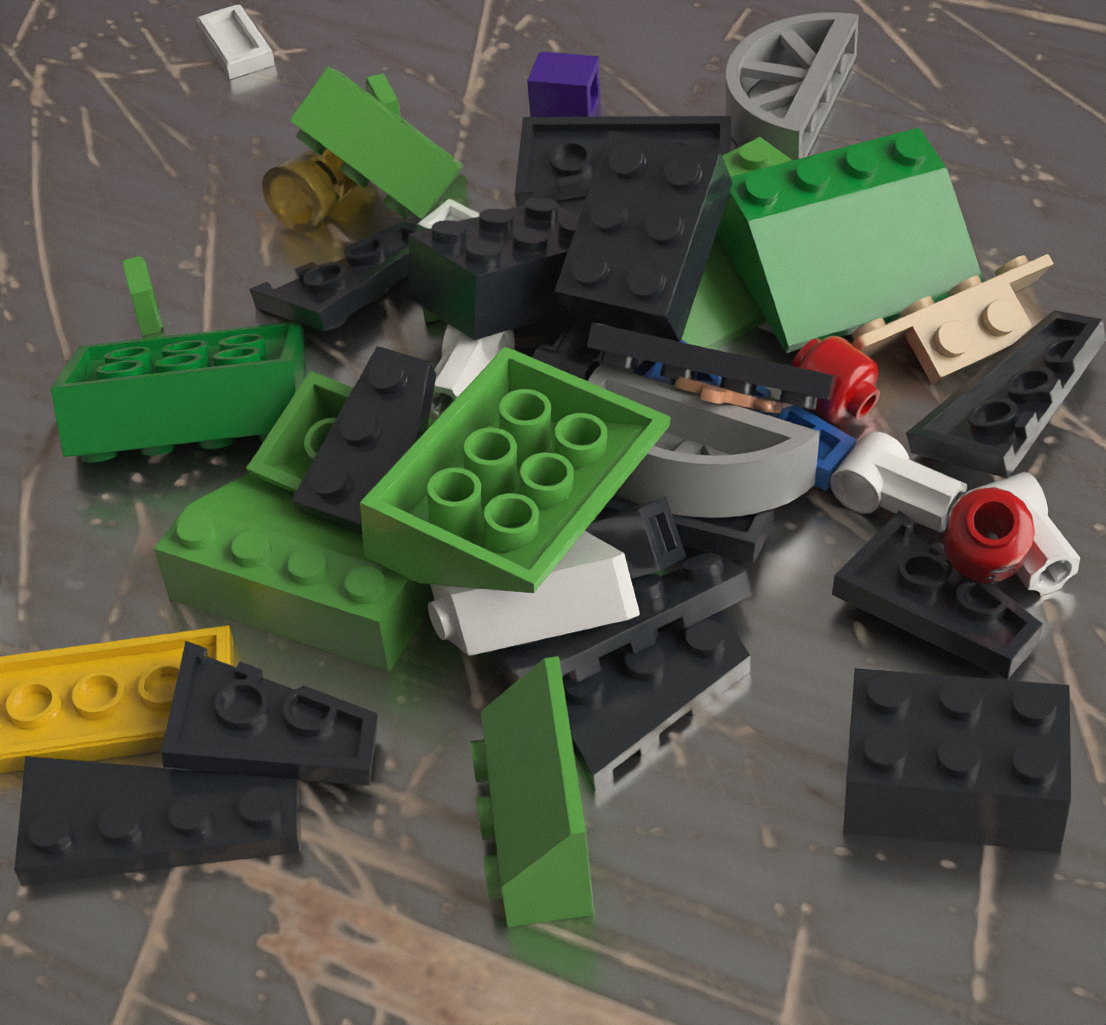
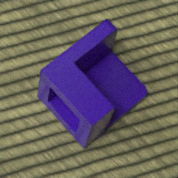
(564, 85)

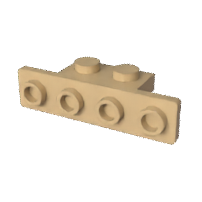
(966, 327)

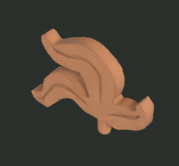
(713, 393)

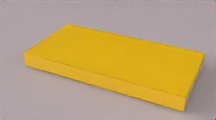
(95, 696)

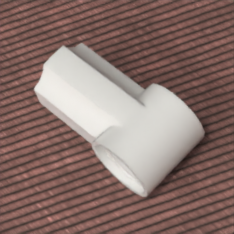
(462, 362)
(883, 476)
(1051, 556)

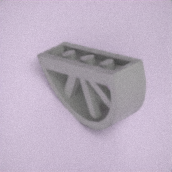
(825, 49)
(714, 454)

